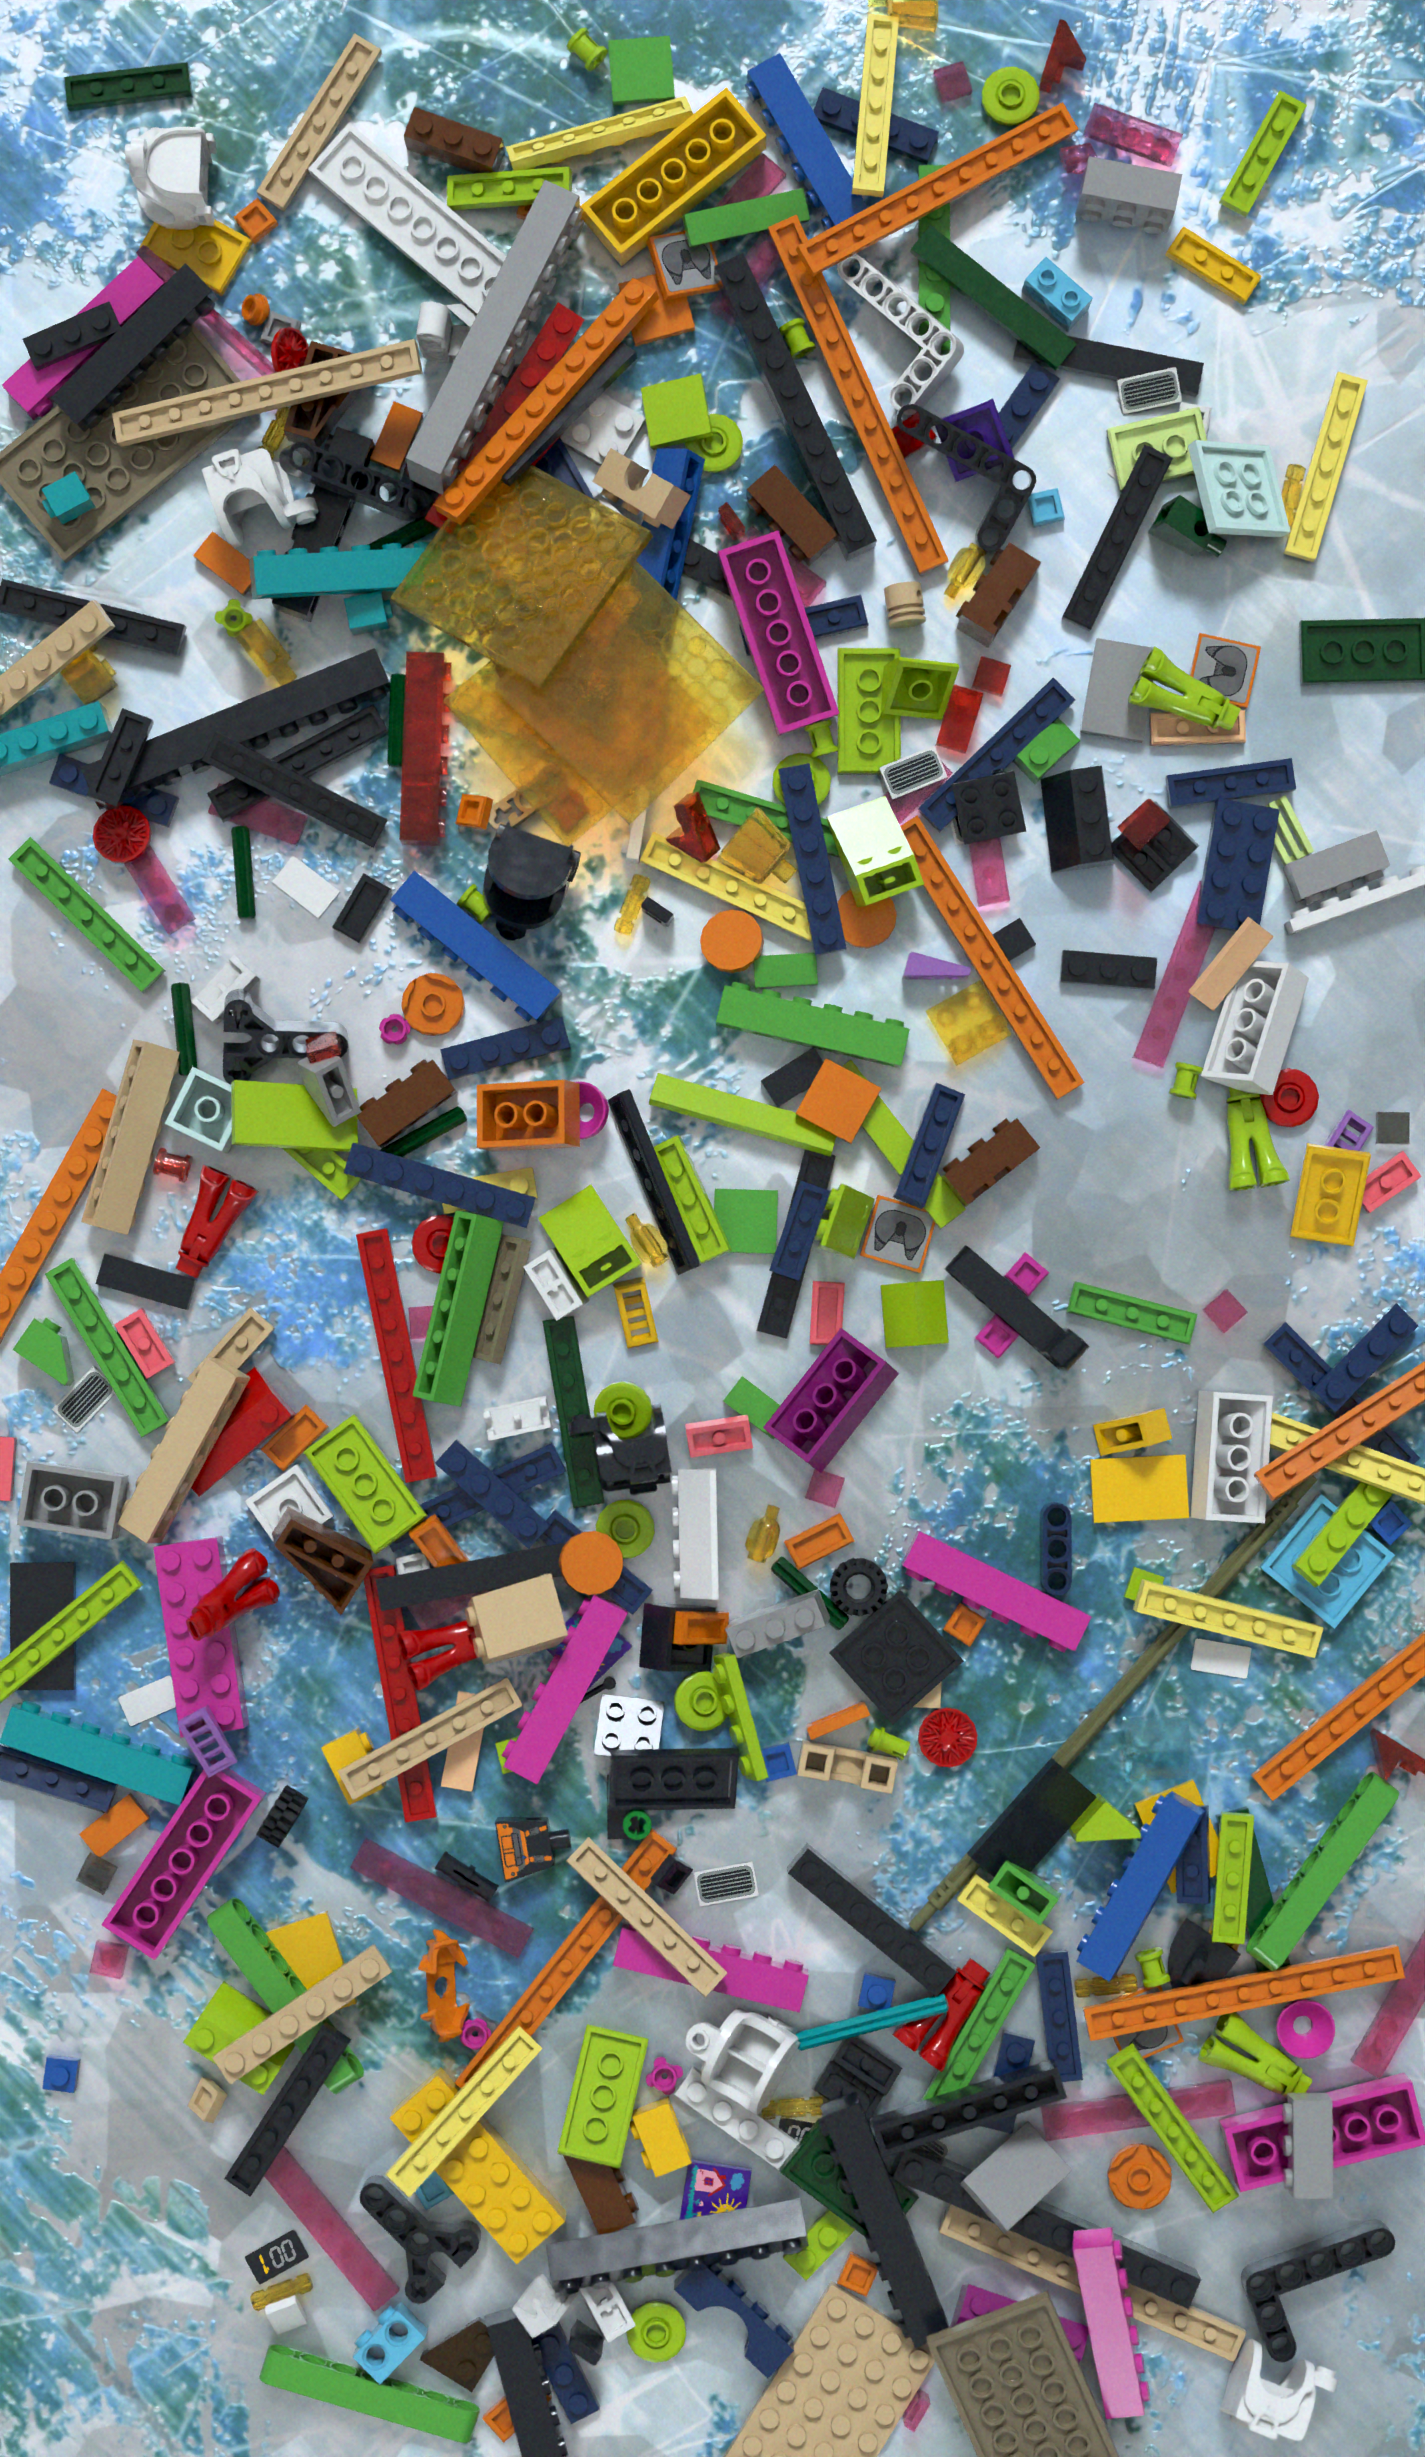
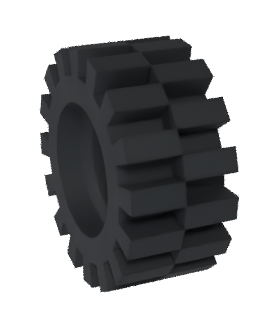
(863, 1606)
(282, 1816)

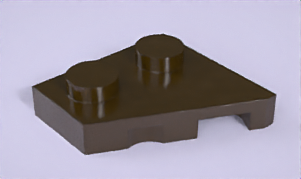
(462, 2354)

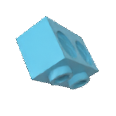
(1056, 294)
(395, 2346)

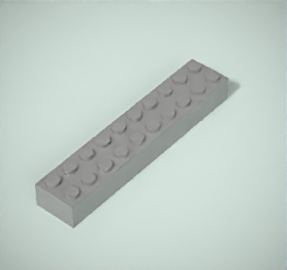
(495, 337)

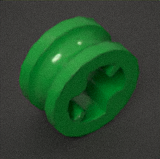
(646, 1826)

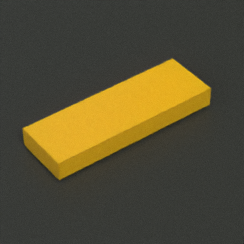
(1213, 265)

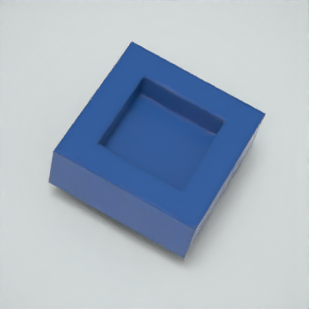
(1390, 1522)
(779, 1761)
(876, 1992)
(61, 2073)

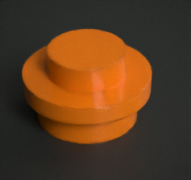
(255, 309)

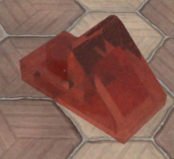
(1063, 52)
(959, 719)
(1144, 824)
(696, 832)
(1390, 1752)

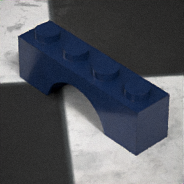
(766, 2342)

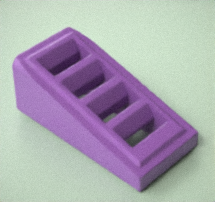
(926, 967)
(1355, 1122)
(191, 1737)

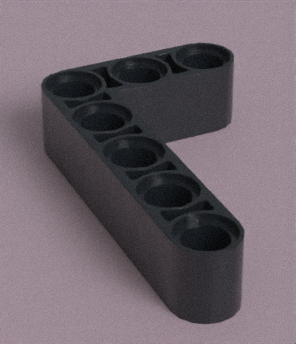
(977, 463)
(370, 481)
(1054, 1343)
(1305, 2274)

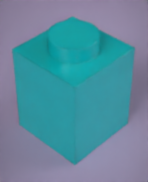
(67, 498)
(368, 613)

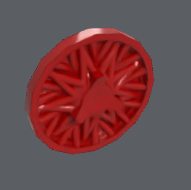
(288, 349)
(122, 834)
(1292, 1100)
(431, 1241)
(947, 1737)

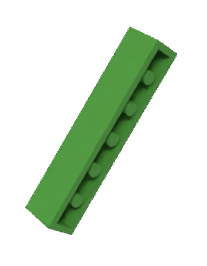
(812, 1026)
(458, 1308)

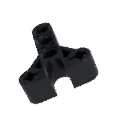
(258, 1024)
(441, 2236)

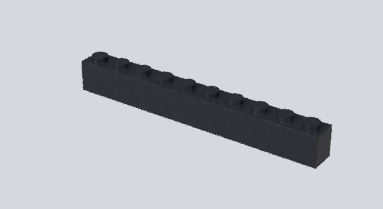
(794, 406)
(256, 721)
(1048, 2226)

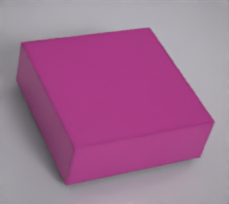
(1026, 1274)
(996, 1336)

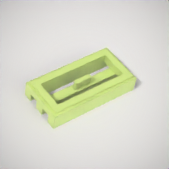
(1298, 830)

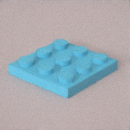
(1346, 1580)

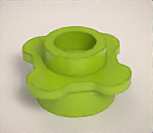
(224, 617)

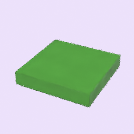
(641, 70)
(748, 1219)

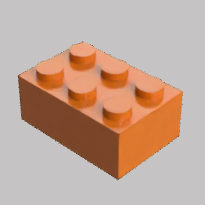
(528, 1115)

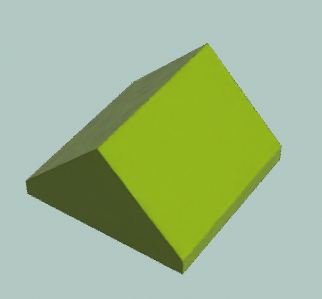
(917, 687)
(914, 1313)
(1103, 1822)

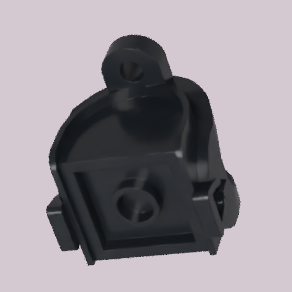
(526, 880)
(628, 1463)

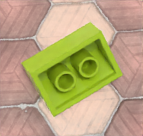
(225, 2020)

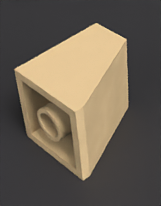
(516, 1620)

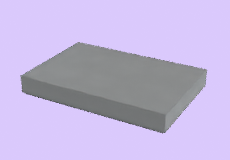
(1111, 679)
(1016, 2177)

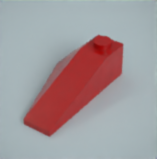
(252, 1421)

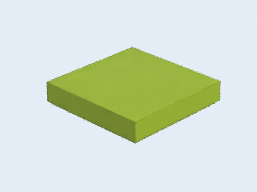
(676, 411)

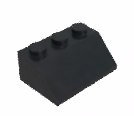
(1077, 819)

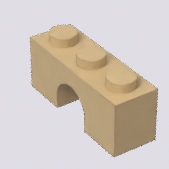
(657, 499)
(848, 1765)

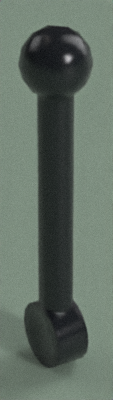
(608, 1683)

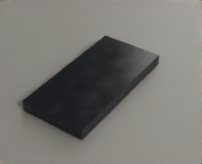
(36, 1597)
(672, 1779)
(1033, 1820)

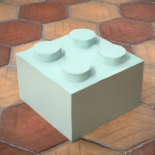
(204, 1110)

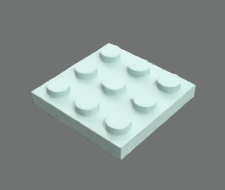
(1238, 488)

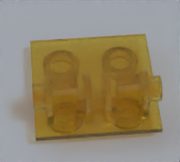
(968, 1022)

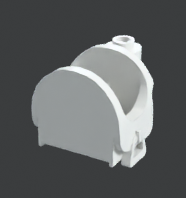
(173, 175)
(250, 480)
(744, 2056)
(1268, 2406)

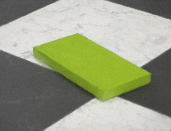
(864, 733)
(285, 1118)
(365, 1484)
(602, 2096)

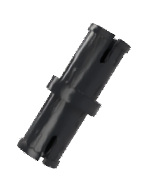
(466, 1876)

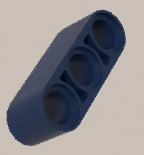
(1063, 1562)

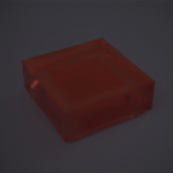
(731, 521)
(991, 676)
(323, 1046)

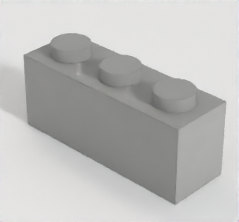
(1336, 868)
(777, 1623)
(1308, 2146)

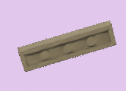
(501, 1298)

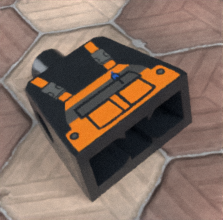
(528, 1845)

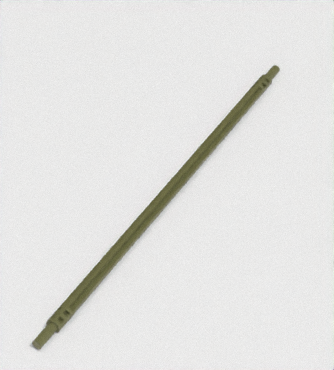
(1132, 1679)

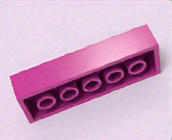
(777, 633)
(204, 1669)
(183, 1860)
(1367, 2124)

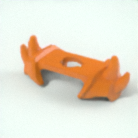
(443, 2012)

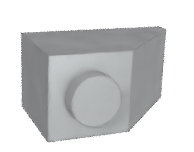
(330, 1088)

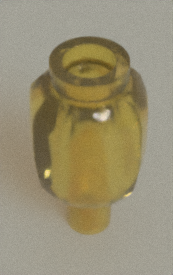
(965, 569)
(647, 1242)
(763, 1536)

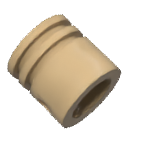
(904, 604)

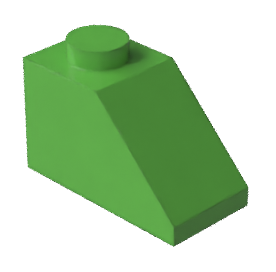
(1046, 750)
(47, 1349)
(1025, 1891)

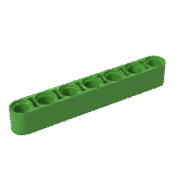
(1322, 1871)
(273, 1978)
(360, 2392)

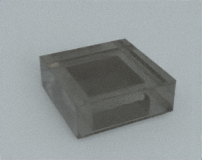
(1392, 1127)
(97, 1873)

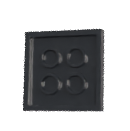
(896, 1656)

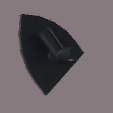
(1196, 1958)

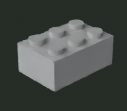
(1128, 195)
(72, 1500)

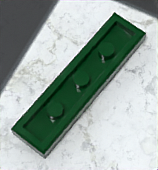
(128, 86)

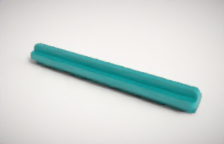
(872, 2022)

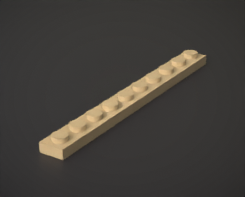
(267, 393)
(1187, 2324)

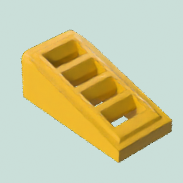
(628, 1286)

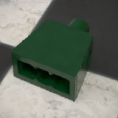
(1185, 528)

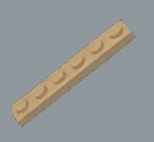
(319, 122)
(52, 655)
(429, 1738)
(646, 1917)
(302, 2013)

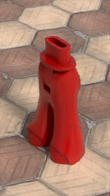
(202, 1236)
(234, 1596)
(427, 1670)
(962, 1996)

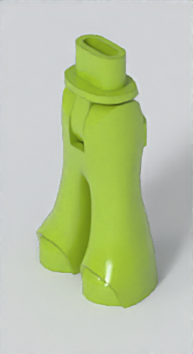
(1199, 701)
(1249, 1121)
(1270, 2067)

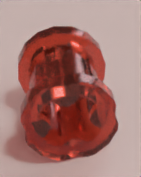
(172, 1165)

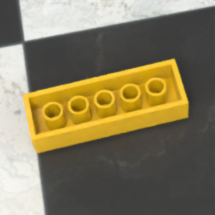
(674, 176)
(485, 2173)

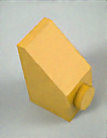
(1132, 1431)

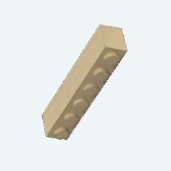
(131, 1137)
(183, 1450)

